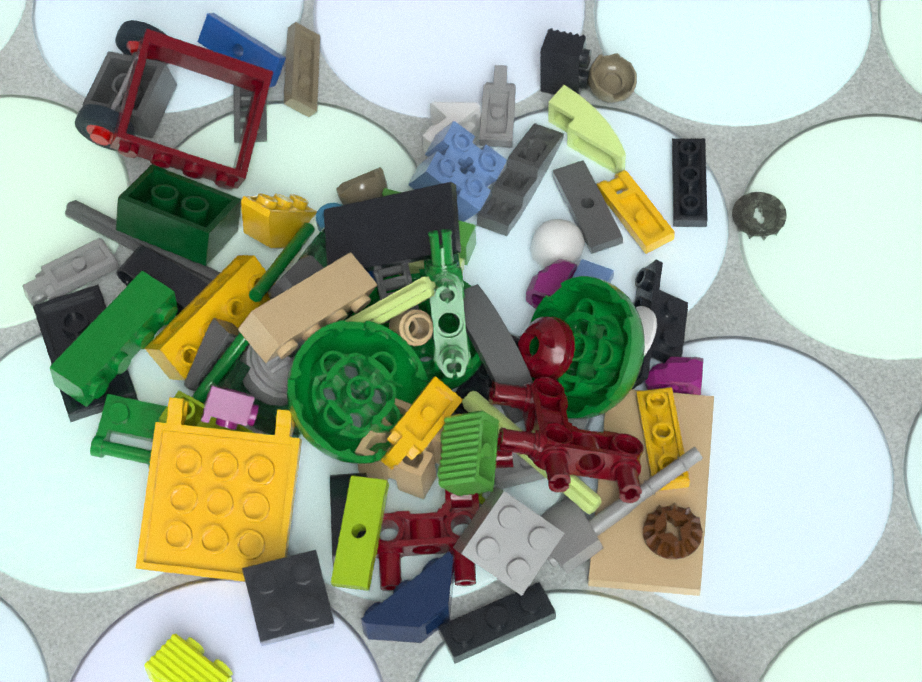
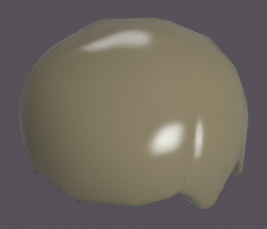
(612, 78)
(362, 187)

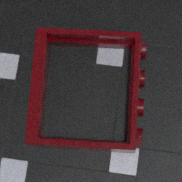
(208, 64)

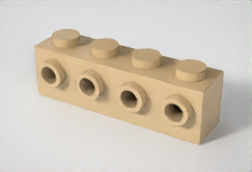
(307, 307)

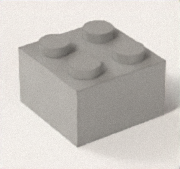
(508, 540)

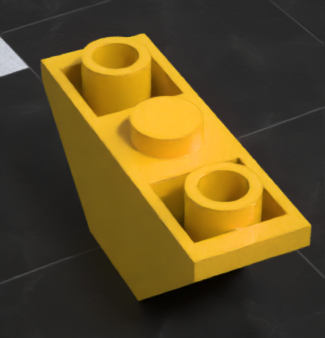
(274, 218)

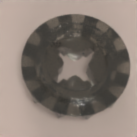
(768, 206)

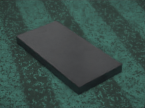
(392, 227)
(60, 324)

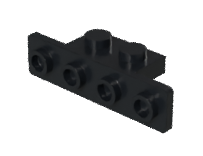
(669, 313)

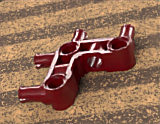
(564, 448)
(431, 535)

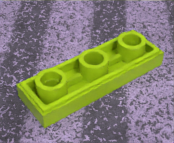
(362, 512)

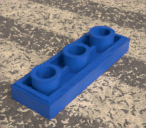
(231, 41)

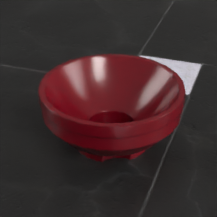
(554, 350)

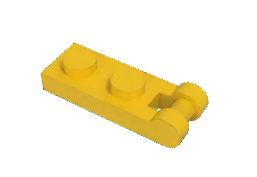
(636, 212)

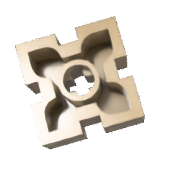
(413, 475)

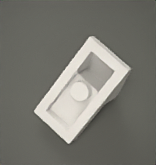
(443, 113)

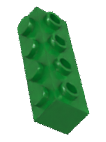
(114, 339)

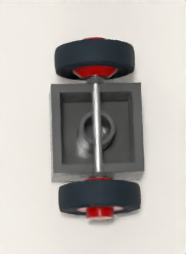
(104, 100)

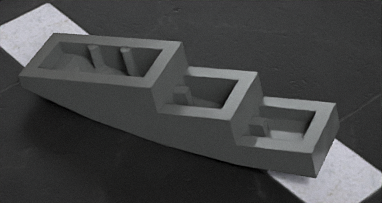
(520, 179)

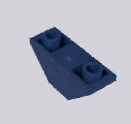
(415, 605)

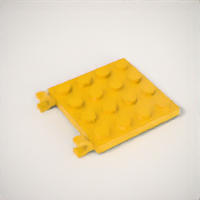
(217, 497)

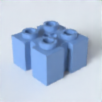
(459, 161)

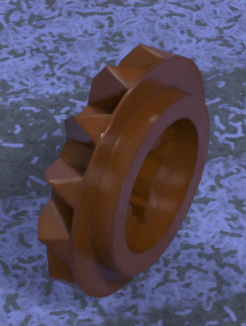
(667, 544)

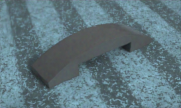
(494, 344)

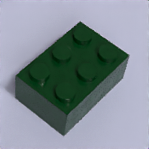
(178, 214)

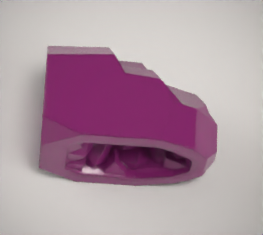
(549, 280)
(680, 373)

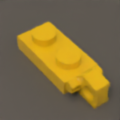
(421, 422)

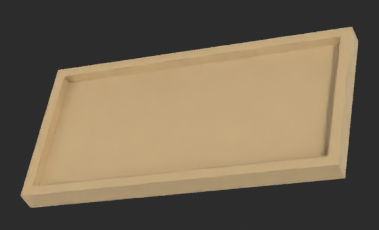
(625, 557)

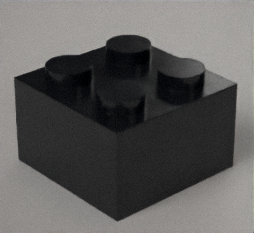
(288, 597)

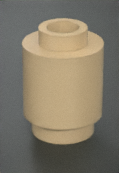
(420, 329)

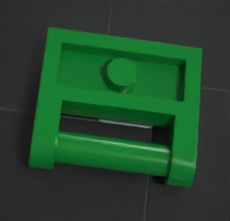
(128, 419)

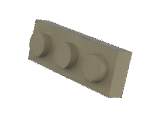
(302, 69)

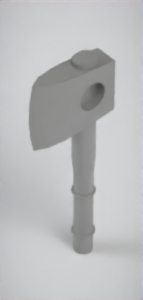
(580, 535)

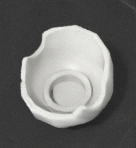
(555, 241)

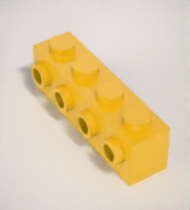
(222, 299)

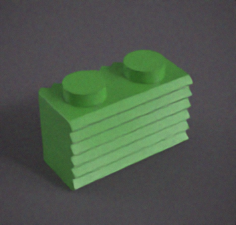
(468, 453)

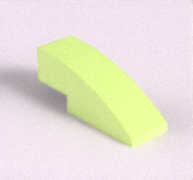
(586, 129)

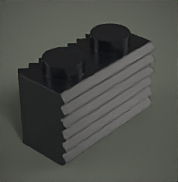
(564, 62)

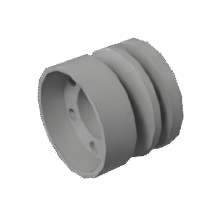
(269, 379)

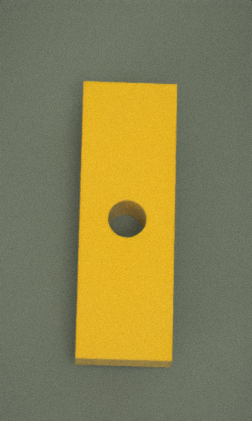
(657, 419)

